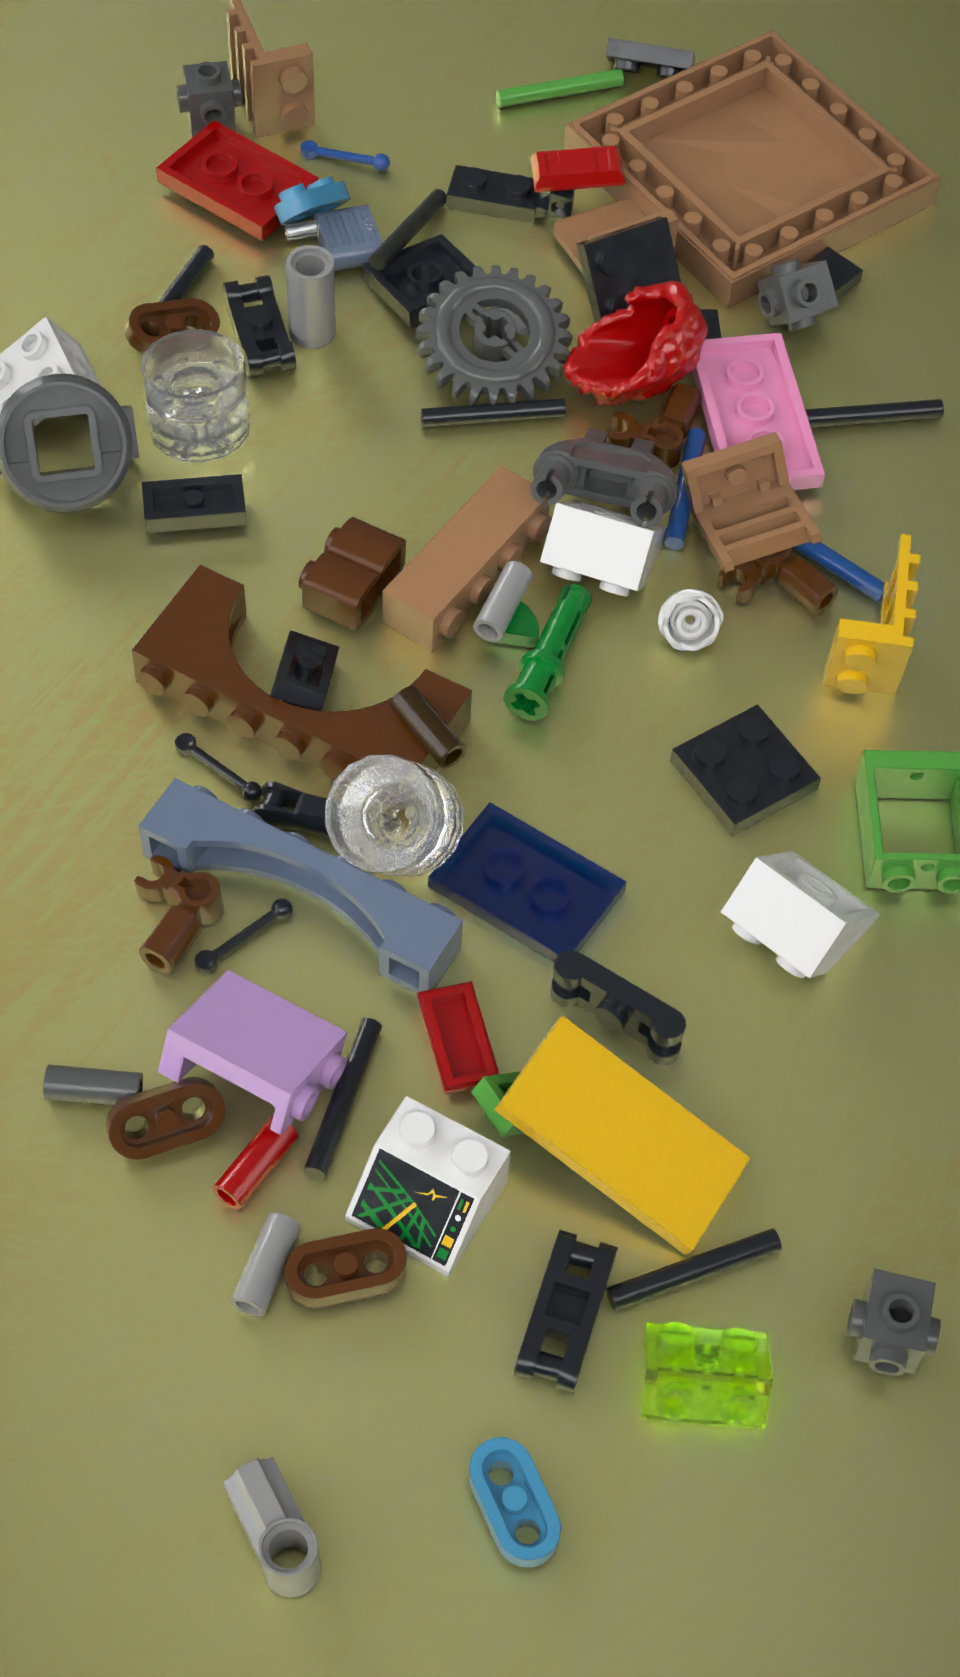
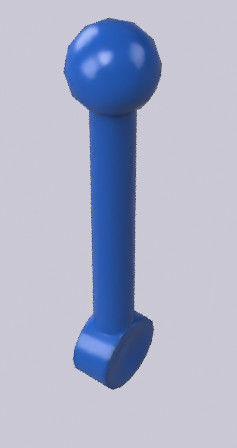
(310, 150)

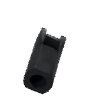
(308, 813)

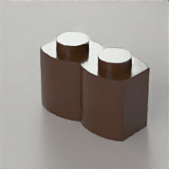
(352, 572)

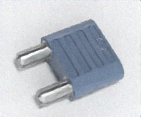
(344, 232)

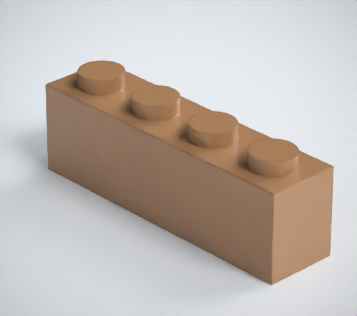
(464, 560)

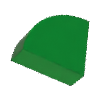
(522, 629)

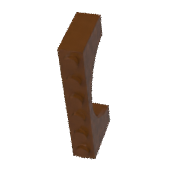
(193, 662)

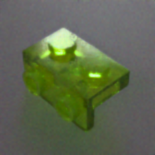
(706, 1375)

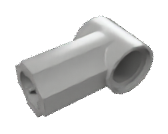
(274, 1524)

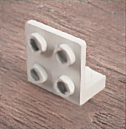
(38, 353)

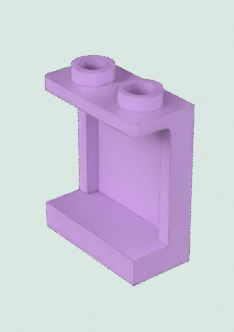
(257, 1045)

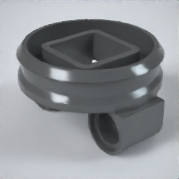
(111, 439)

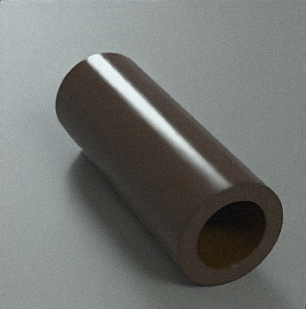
(428, 727)

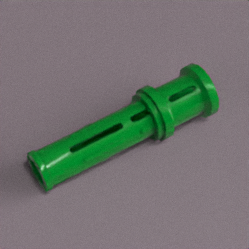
(543, 666)

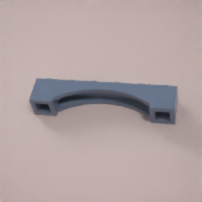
(204, 833)

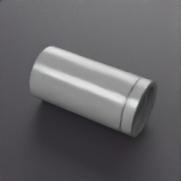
(311, 296)

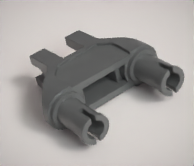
(607, 475)

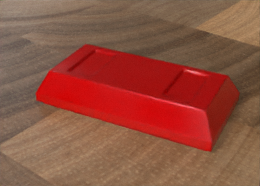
(577, 169)
(457, 1036)

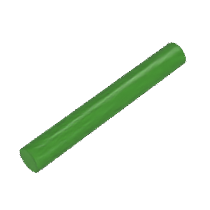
(559, 88)

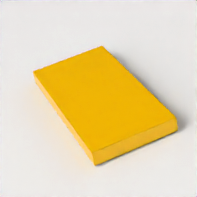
(623, 1135)

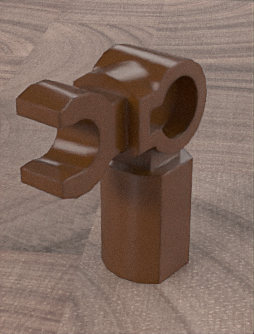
(667, 432)
(793, 575)
(193, 903)

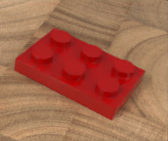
(232, 178)

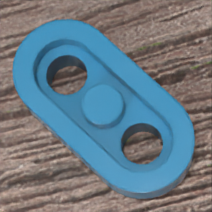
(301, 204)
(516, 1504)

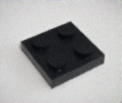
(745, 769)

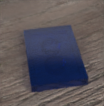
(527, 884)

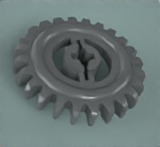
(497, 359)

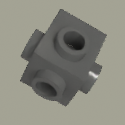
(209, 89)
(796, 293)
(894, 1323)

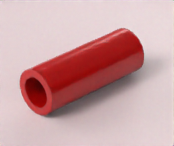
(253, 1165)

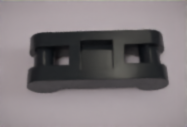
(259, 327)
(618, 1005)
(565, 1311)

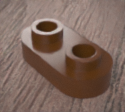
(167, 318)
(165, 1122)
(344, 1263)

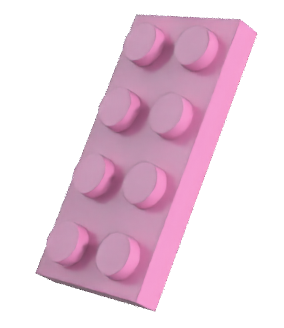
(752, 393)

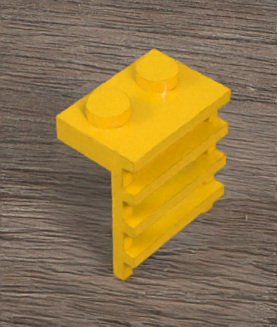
(875, 654)

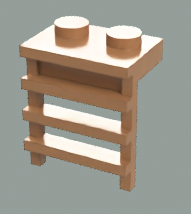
(273, 83)
(746, 502)

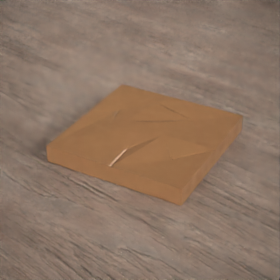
(757, 164)

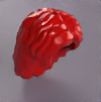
(639, 347)

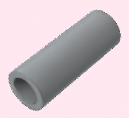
(503, 601)
(265, 1264)

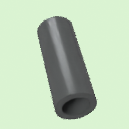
(90, 1084)

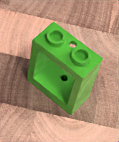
(907, 777)

